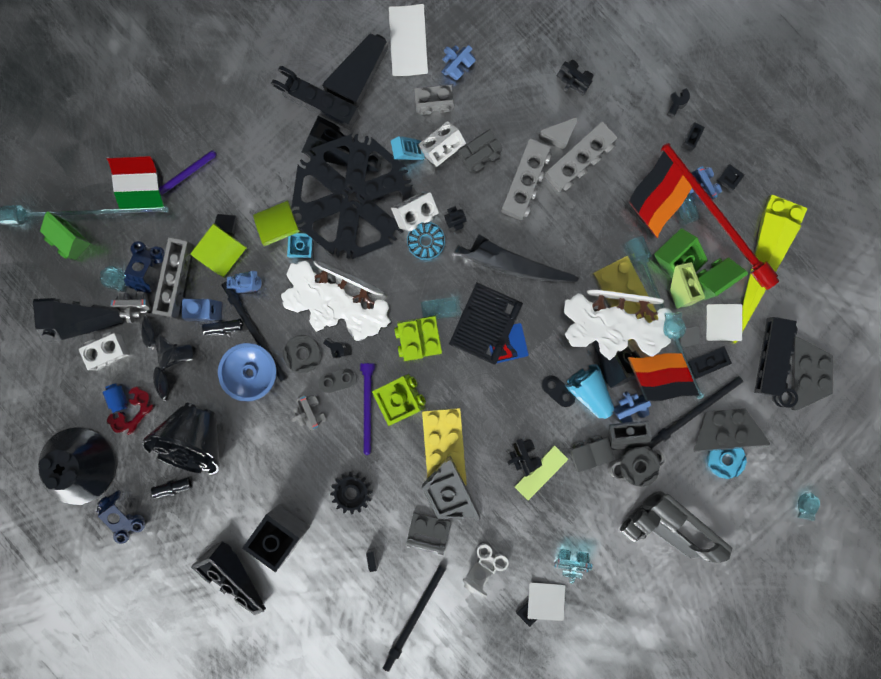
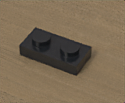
(709, 362)

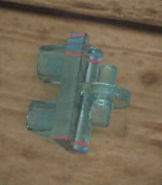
(582, 564)

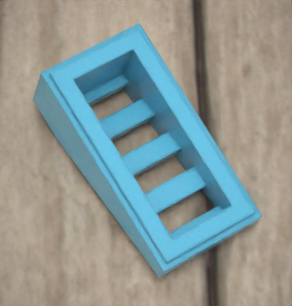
(403, 148)

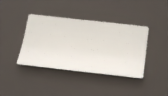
(408, 40)

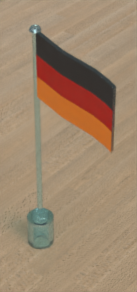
(663, 374)

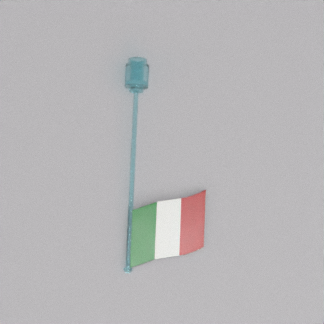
(133, 186)

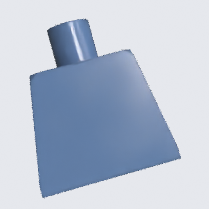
(201, 310)

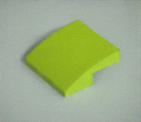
(275, 223)
(218, 250)

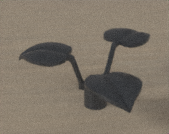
(165, 352)

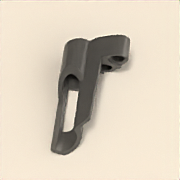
(664, 517)

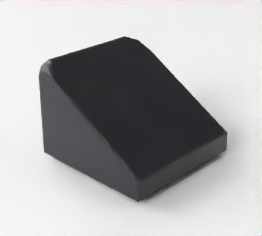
(226, 223)

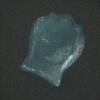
(112, 278)
(674, 325)
(808, 506)

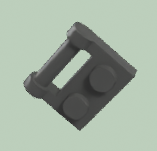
(430, 527)

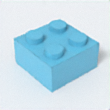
(300, 246)

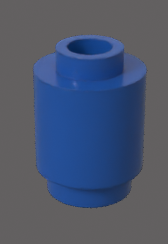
(115, 398)

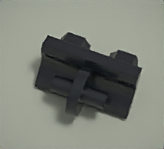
(574, 78)
(521, 458)

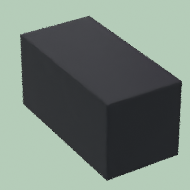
(693, 136)

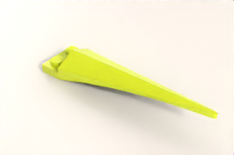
(776, 233)

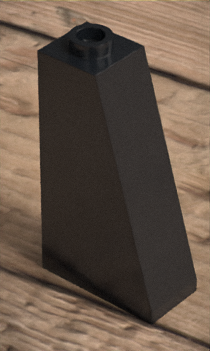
(357, 70)

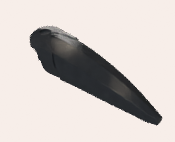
(502, 260)

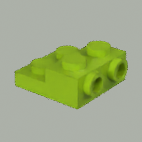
(418, 338)
(399, 399)

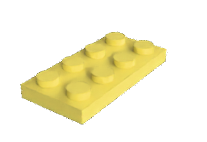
(623, 278)
(443, 439)

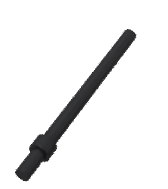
(234, 300)
(665, 434)
(396, 651)

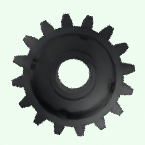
(351, 503)

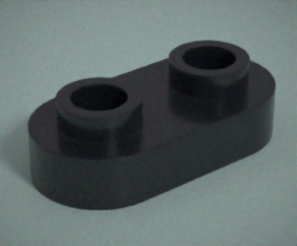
(558, 391)

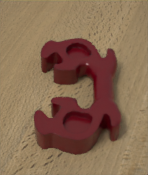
(120, 424)

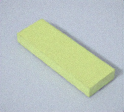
(551, 463)

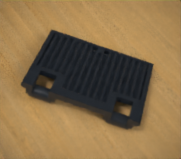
(485, 323)

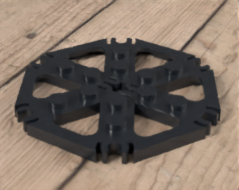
(335, 203)

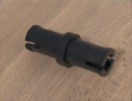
(222, 327)
(171, 487)

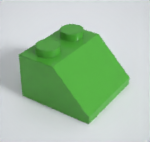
(63, 236)
(679, 250)
(720, 277)

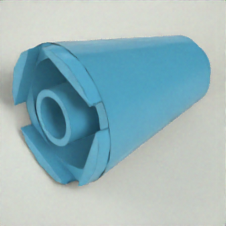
(591, 391)

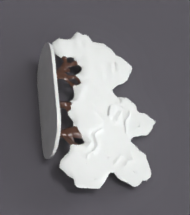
(330, 302)
(613, 325)

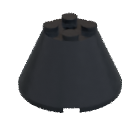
(187, 440)
(77, 465)

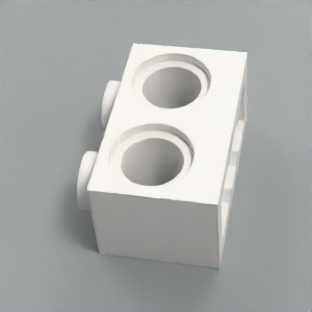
(442, 143)
(414, 207)
(105, 355)

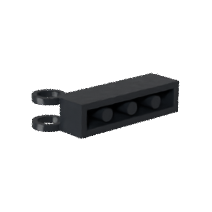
(316, 99)
(775, 361)

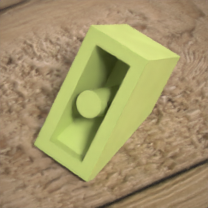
(685, 286)

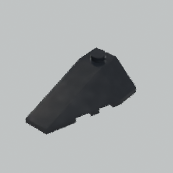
(63, 321)
(618, 369)
(225, 569)

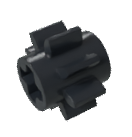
(455, 218)

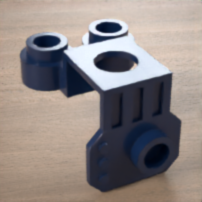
(135, 279)
(126, 523)

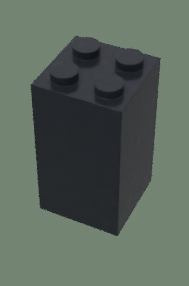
(276, 537)

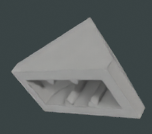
(559, 134)

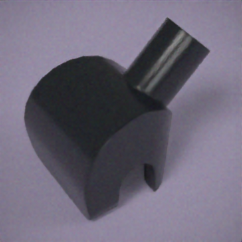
(678, 102)
(338, 349)

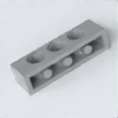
(600, 134)
(540, 153)
(172, 278)

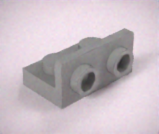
(434, 99)

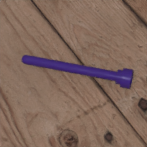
(187, 172)
(367, 370)

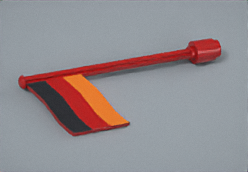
(665, 191)

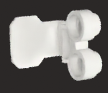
(488, 564)

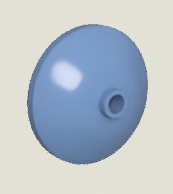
(234, 368)

